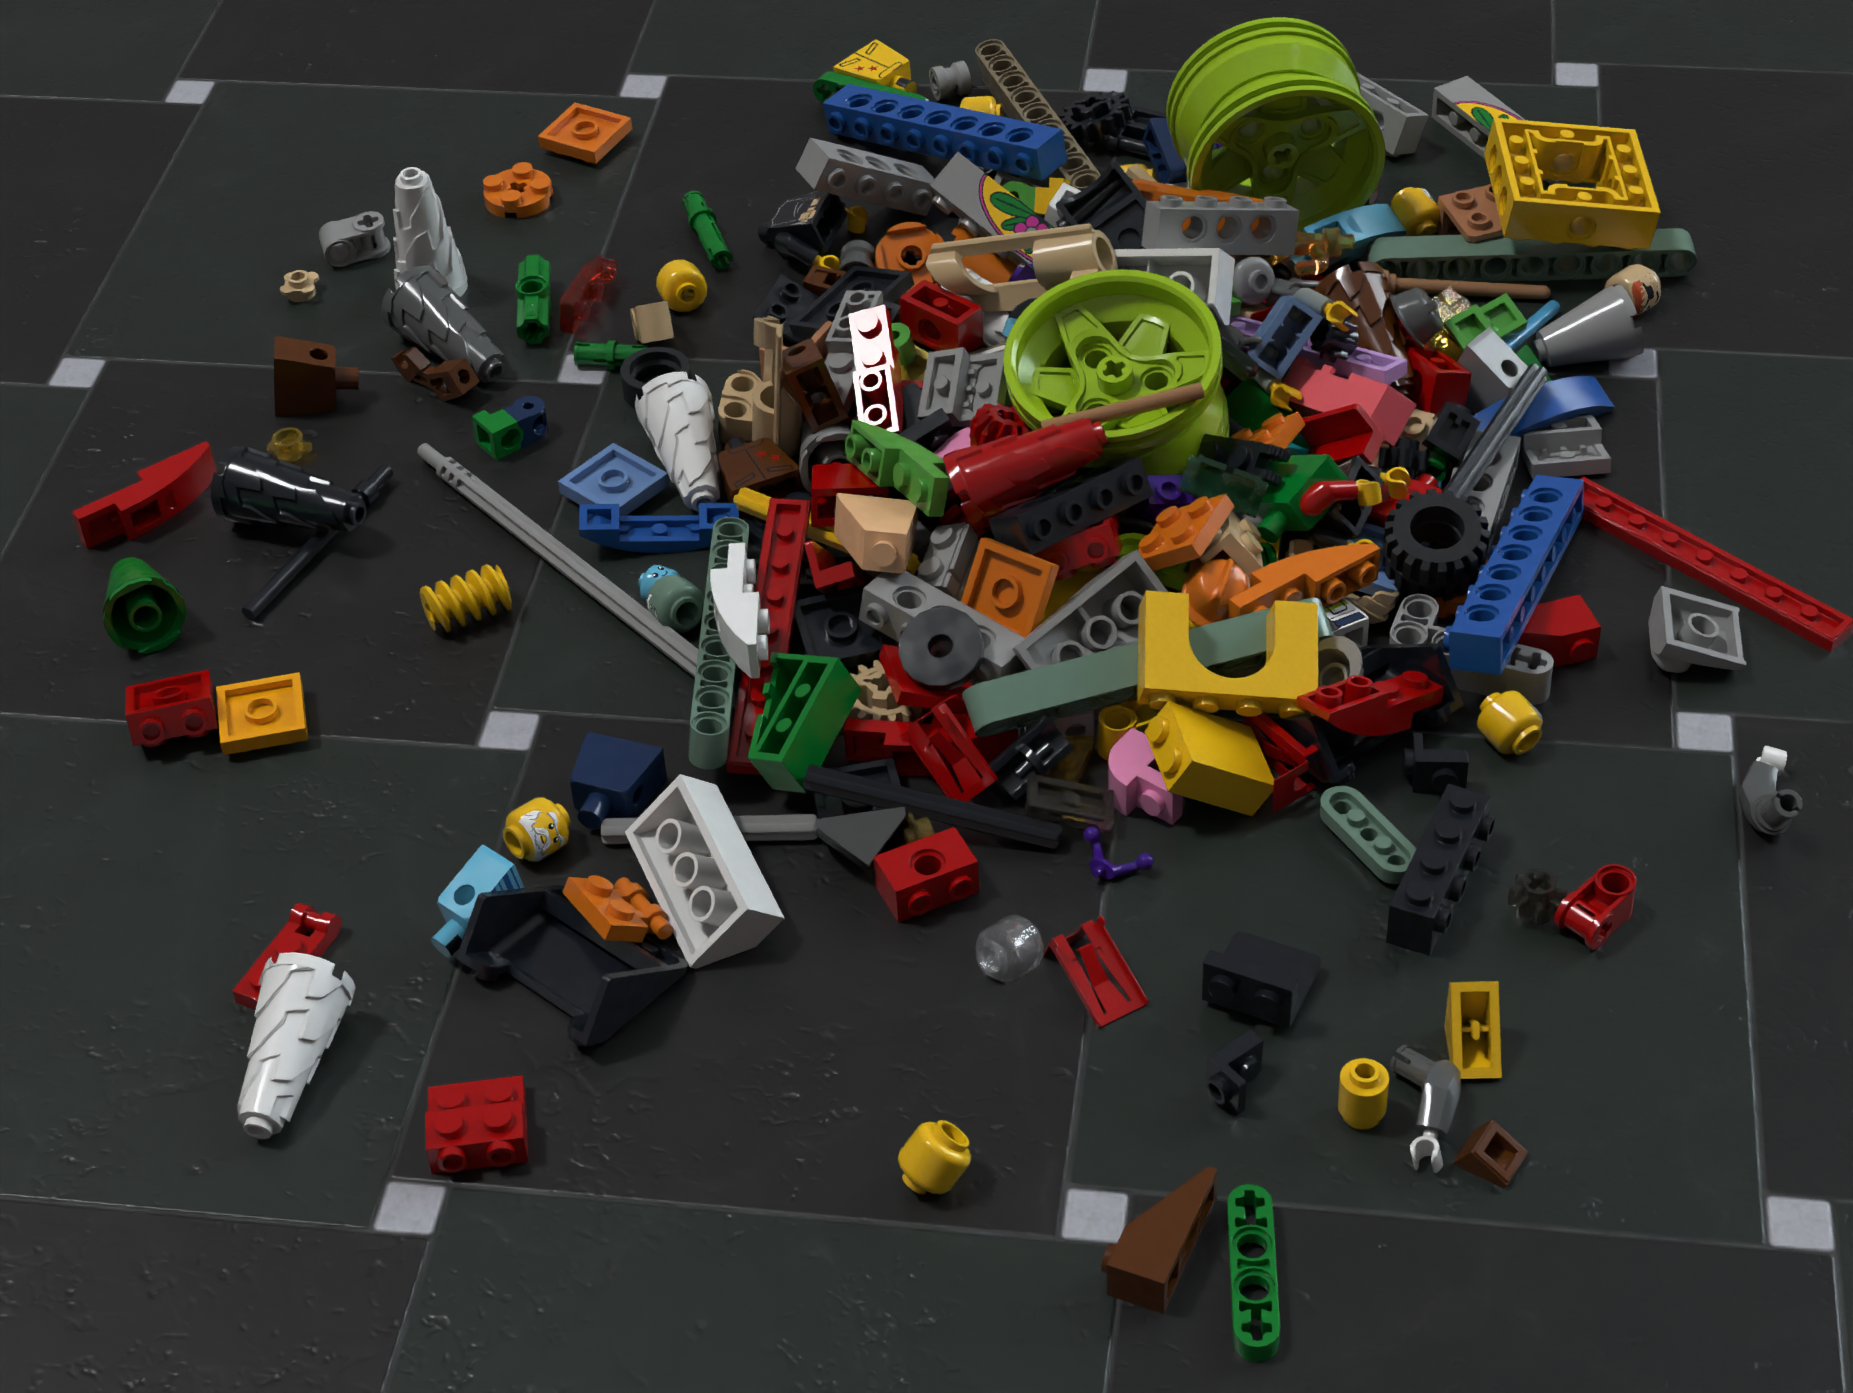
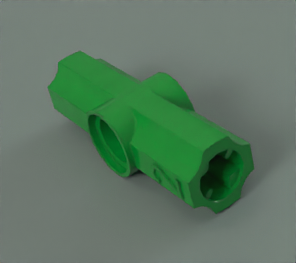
(533, 299)

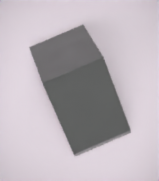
(860, 834)

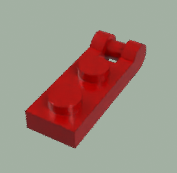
(290, 939)

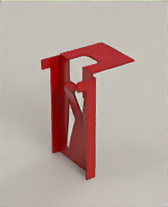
(927, 747)
(1290, 752)
(1109, 996)

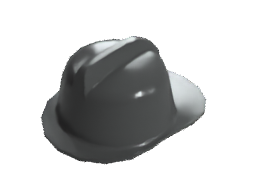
(1418, 314)

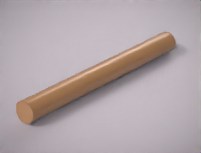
(1133, 406)

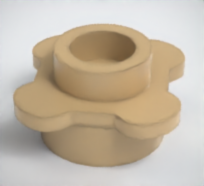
(299, 285)

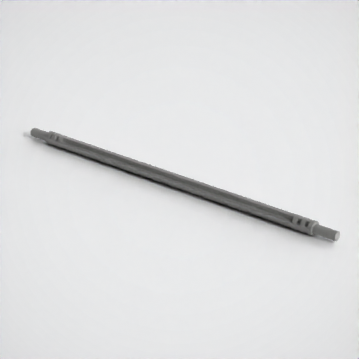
(565, 561)

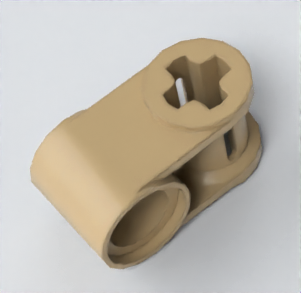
(652, 322)

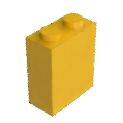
(1209, 758)

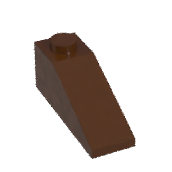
(1159, 1243)

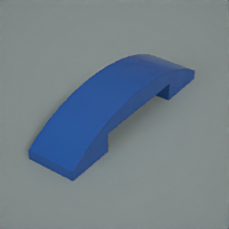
(1556, 402)
(651, 533)

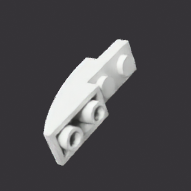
(739, 611)

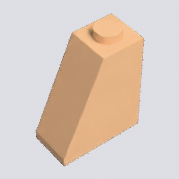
(876, 531)

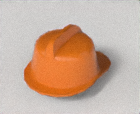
(1212, 586)

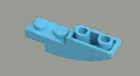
(1364, 223)

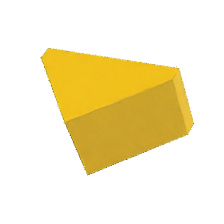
(1474, 1028)

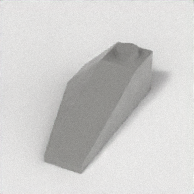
(1095, 617)

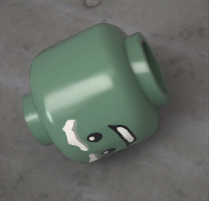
(676, 603)

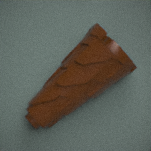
(1377, 321)

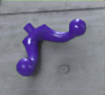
(1106, 869)

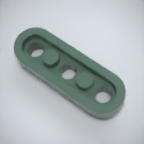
(1358, 820)

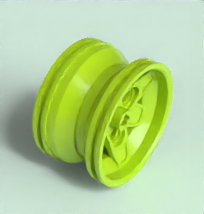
(1259, 100)
(1116, 341)

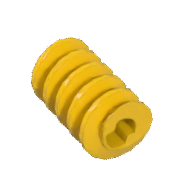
(465, 597)

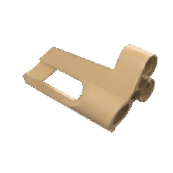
(1056, 256)
(761, 408)

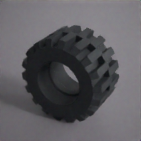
(1439, 519)

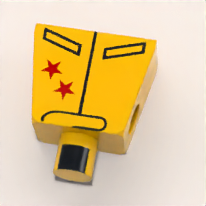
(879, 65)

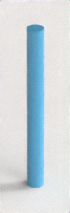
(1534, 323)

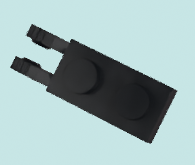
(1244, 455)

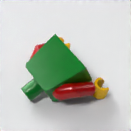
(1307, 493)

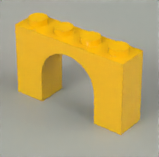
(1175, 675)

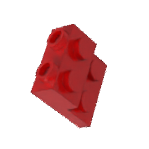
(1092, 546)
(171, 709)
(476, 1124)

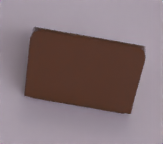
(1491, 1154)

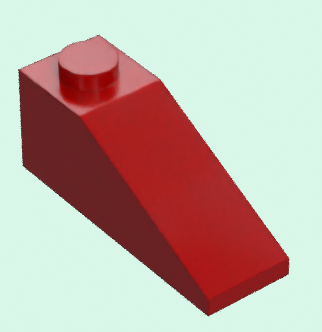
(1563, 630)

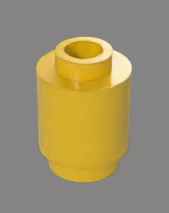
(1363, 1093)

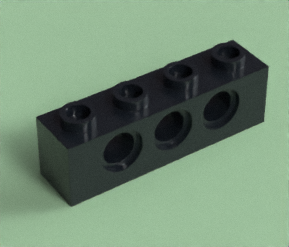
(1072, 506)

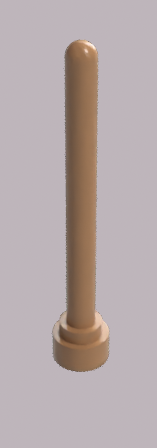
(1468, 288)

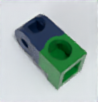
(511, 426)

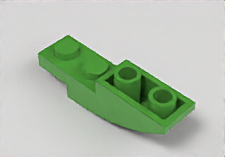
(899, 464)

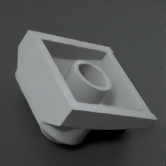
(1694, 631)

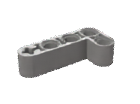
(1526, 671)

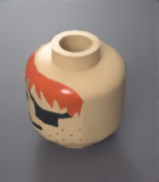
(1641, 285)

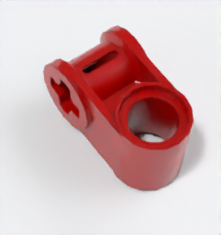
(1599, 905)

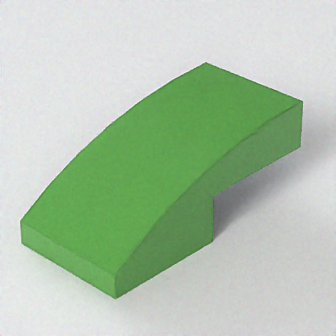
(1498, 314)

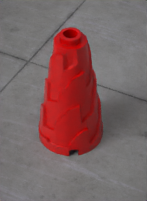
(1020, 467)

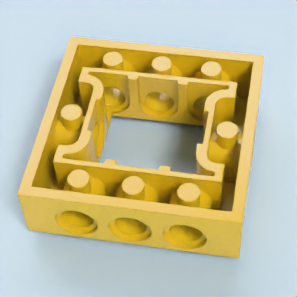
(1615, 214)

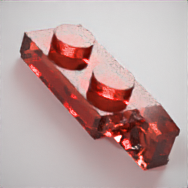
(584, 291)

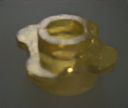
(289, 444)
(917, 829)

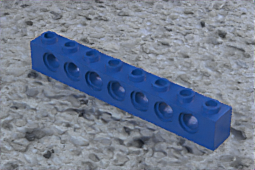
(944, 130)
(1515, 575)

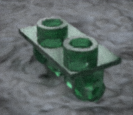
(1208, 478)

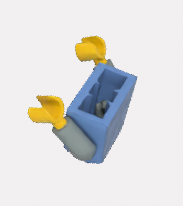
(1285, 334)

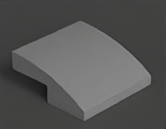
(962, 384)
(1566, 449)

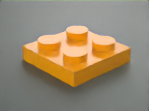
(261, 713)

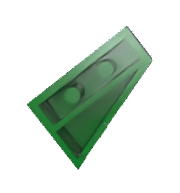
(801, 717)

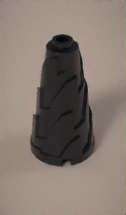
(280, 494)

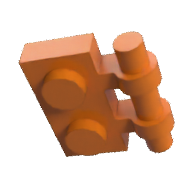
(618, 912)

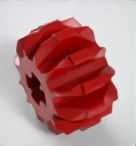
(994, 423)

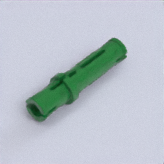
(703, 221)

